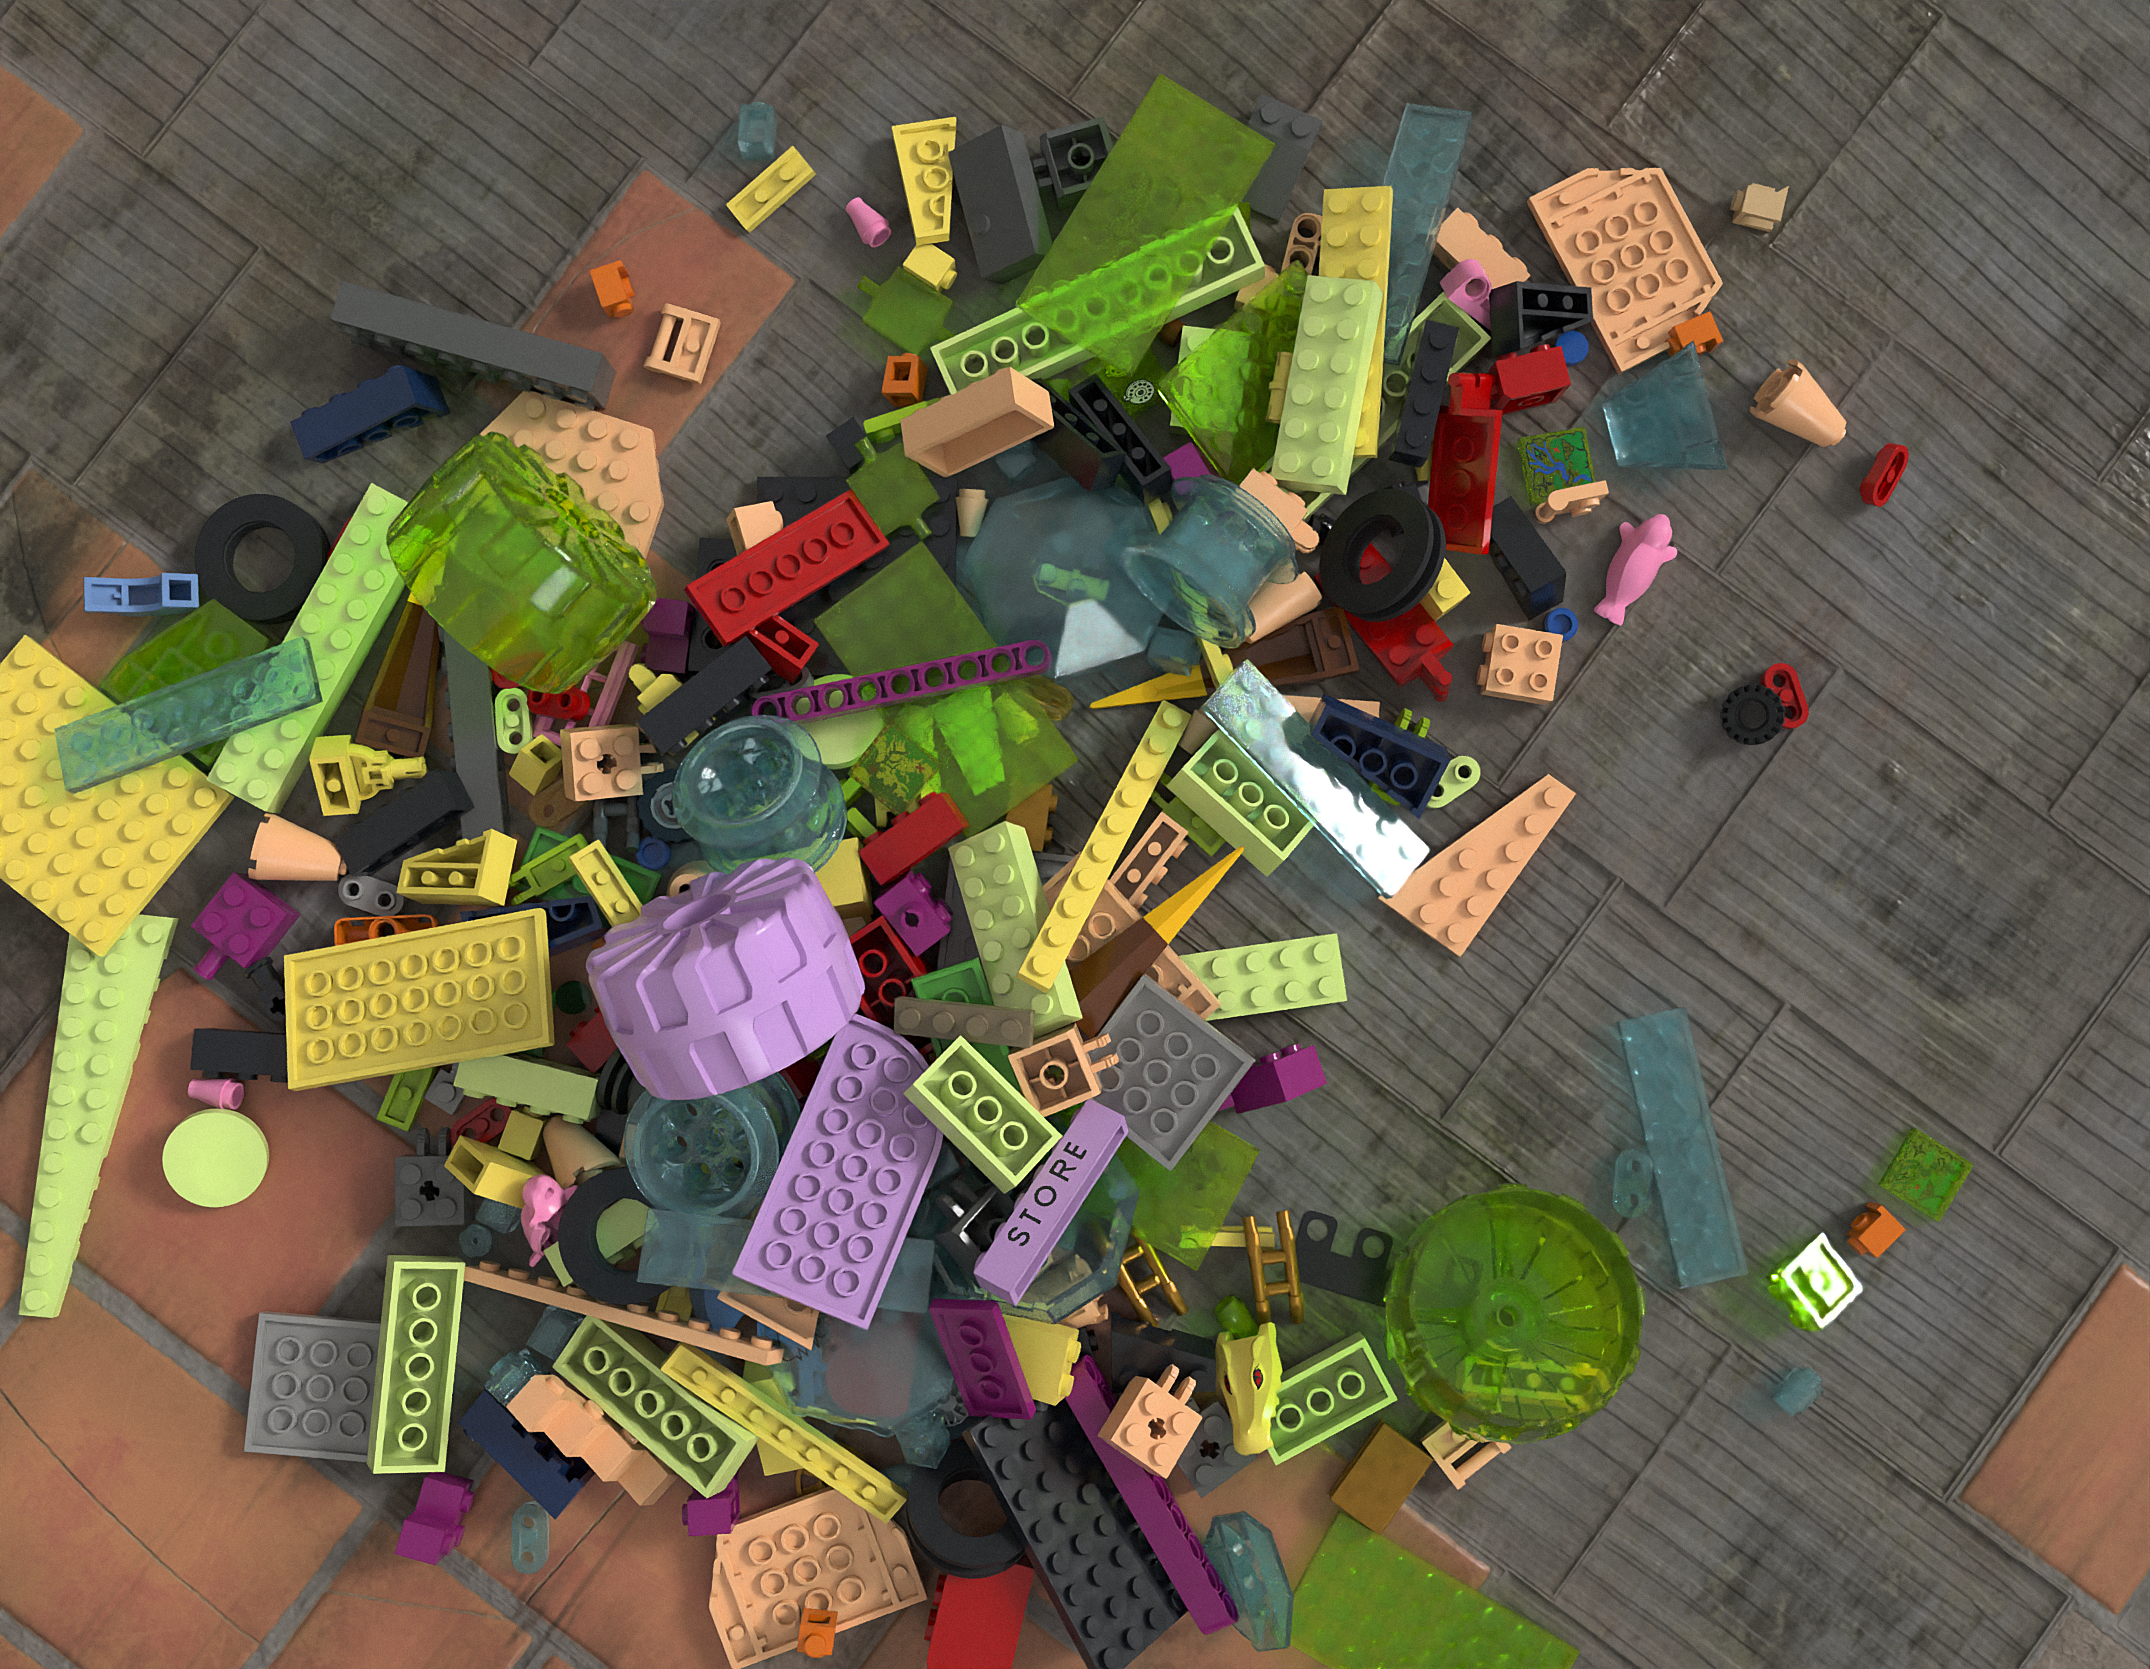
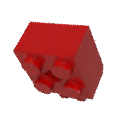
(1529, 379)

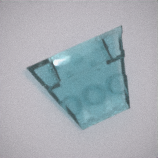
(1666, 418)

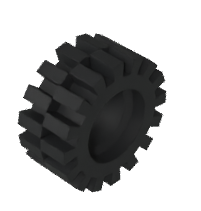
(1742, 733)

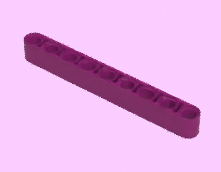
(919, 687)
(1153, 1508)

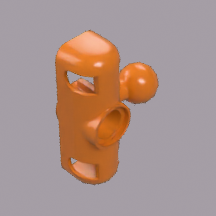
(346, 933)

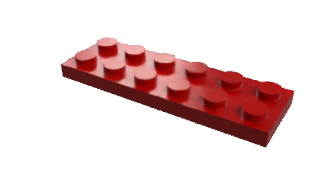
(786, 567)

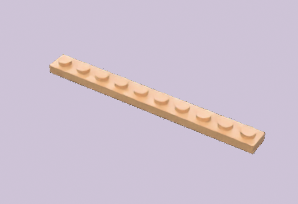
(664, 1323)

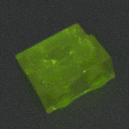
(1813, 1284)

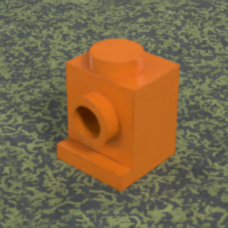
(613, 289)
(1700, 329)
(904, 380)
(1873, 1231)
(815, 1638)

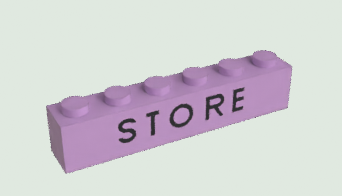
(1050, 1202)

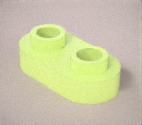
(511, 723)
(1452, 784)

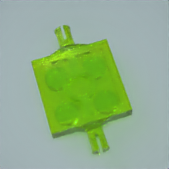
(906, 311)
(893, 489)

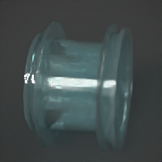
(1212, 559)
(759, 795)
(672, 1174)

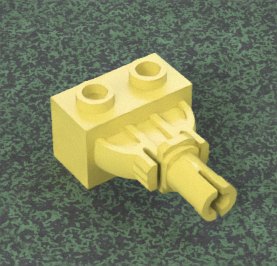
(354, 772)

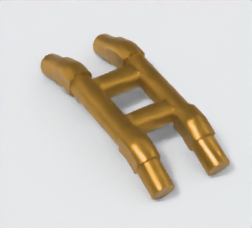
(1258, 1259)
(1159, 1277)

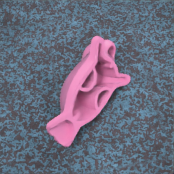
(1635, 565)
(542, 1212)

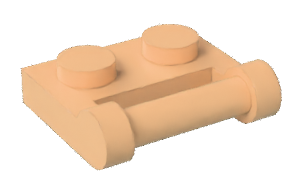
(692, 346)
(1574, 499)
(1448, 1446)

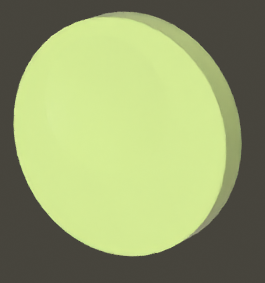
(842, 737)
(215, 1157)

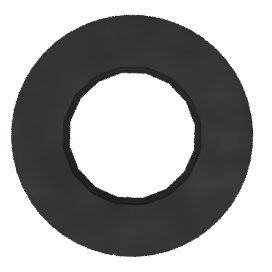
(222, 536)
(1410, 577)
(580, 1246)
(935, 1540)

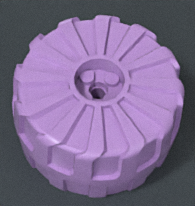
(727, 979)

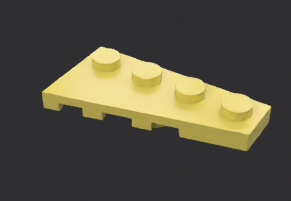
(927, 175)

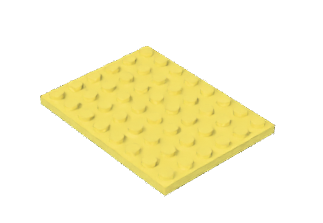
(96, 852)

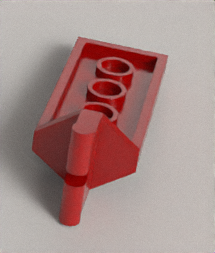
(1466, 463)
(1405, 645)

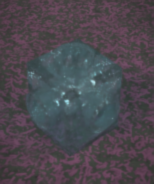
(925, 1441)

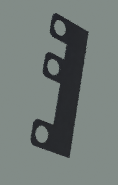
(1355, 1276)

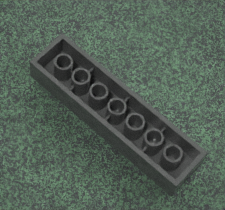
(473, 346)

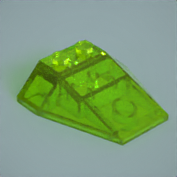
(186, 649)

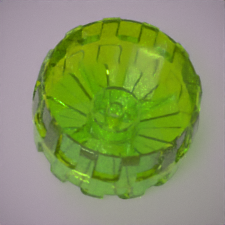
(520, 565)
(1569, 1302)

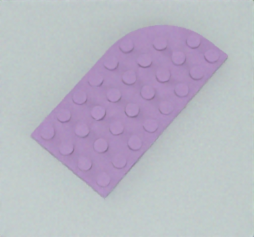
(846, 1179)

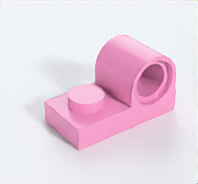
(1470, 297)

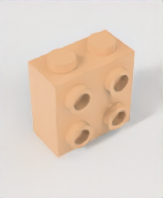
(1519, 664)

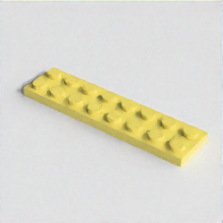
(1358, 247)

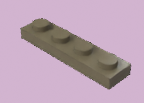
(971, 1021)

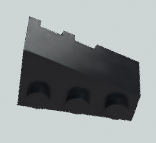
(1535, 312)
(1525, 560)
(1149, 1350)

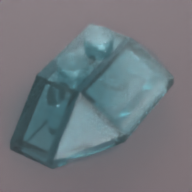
(1255, 1578)

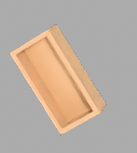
(977, 422)

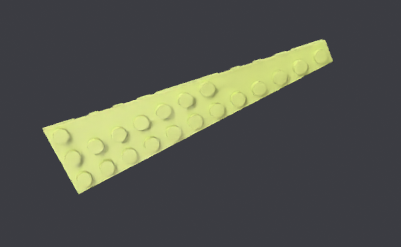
(92, 1064)

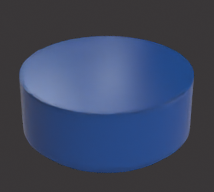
(1573, 346)
(1561, 622)
(653, 853)

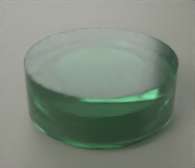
(573, 997)

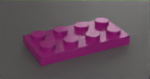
(982, 1358)

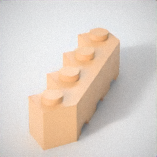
(588, 1432)

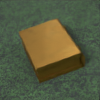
(1380, 1477)

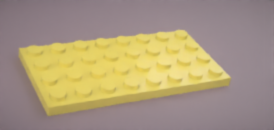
(418, 1000)

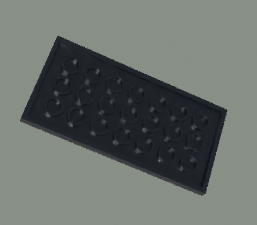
(1077, 1533)

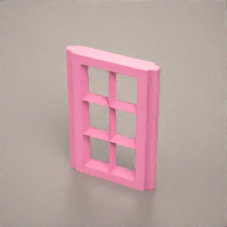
(608, 699)

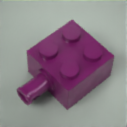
(915, 911)
(241, 924)

